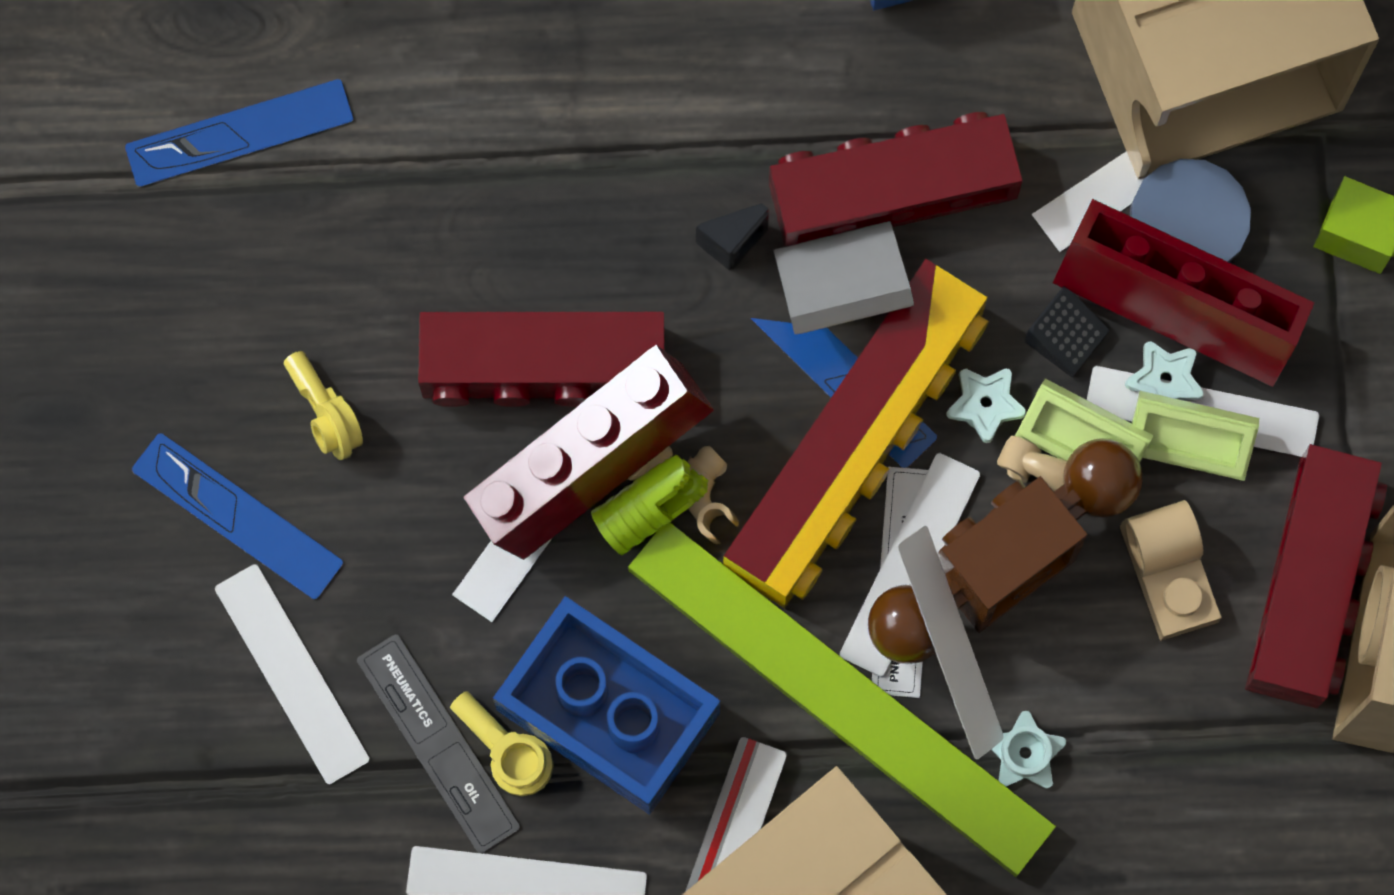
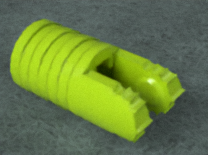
(649, 503)

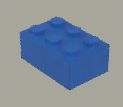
(607, 705)

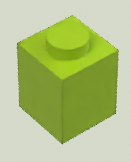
(1359, 226)

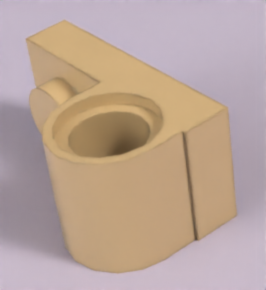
(1167, 561)

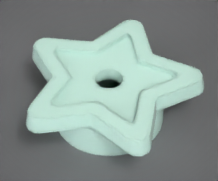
(1178, 365)
(985, 419)
(1042, 748)

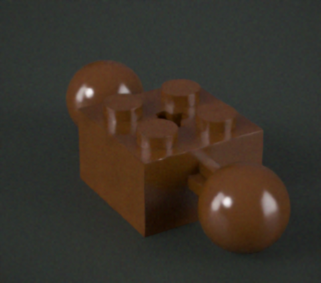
(1012, 549)

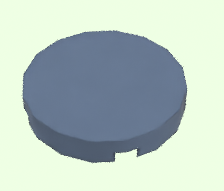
(1195, 205)

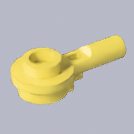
(336, 424)
(519, 761)

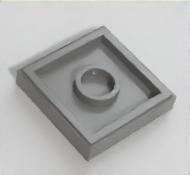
(843, 278)

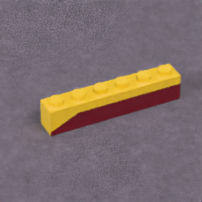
(855, 434)

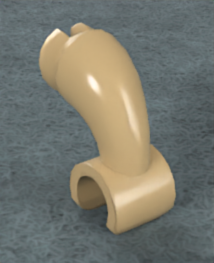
(1025, 458)
(704, 511)

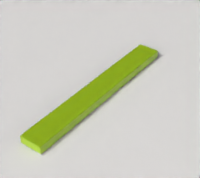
(842, 699)

